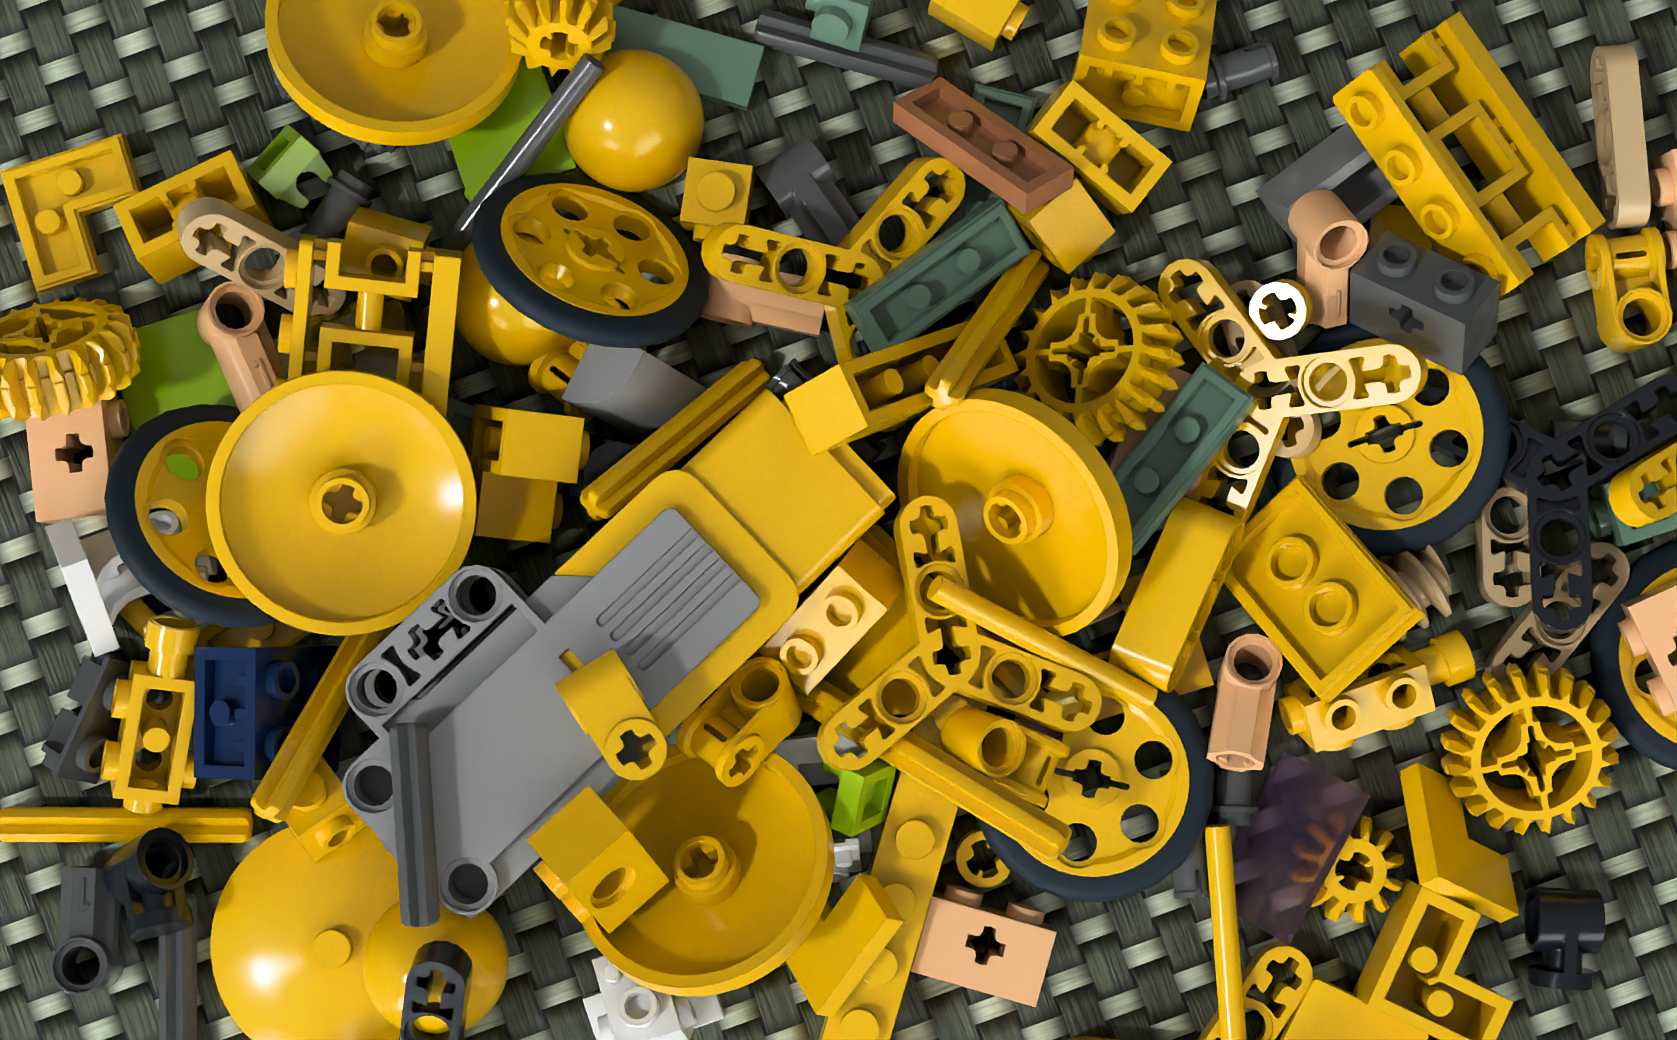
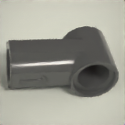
(805, 190)
(87, 920)

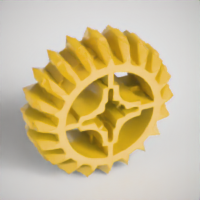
(1084, 339)
(64, 357)
(1580, 744)

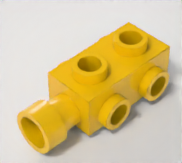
(1381, 701)
(155, 726)

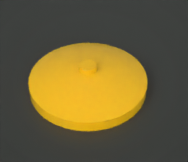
(393, 65)
(340, 502)
(1031, 506)
(742, 872)
(295, 939)

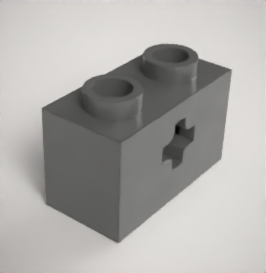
(1424, 301)

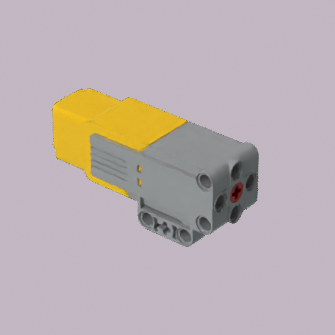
(673, 583)

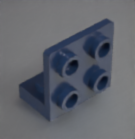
(249, 704)

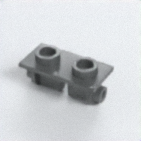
(78, 740)

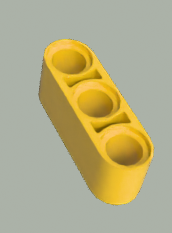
(1176, 593)

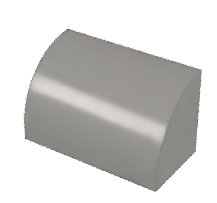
(1334, 164)
(629, 389)

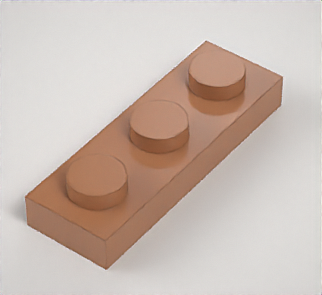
(983, 145)

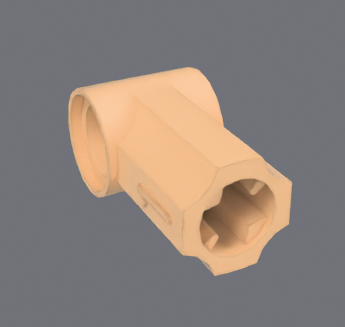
(1327, 250)
(747, 306)
(246, 353)
(1244, 705)

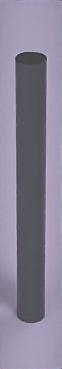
(529, 144)

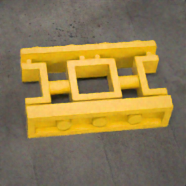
(1496, 135)
(425, 376)

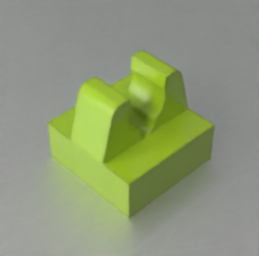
(283, 162)
(860, 797)

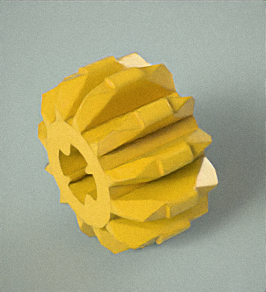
(559, 31)
(1370, 880)

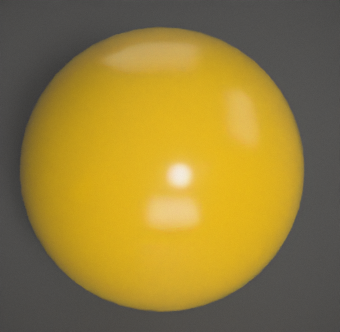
(636, 122)
(496, 326)
(394, 946)

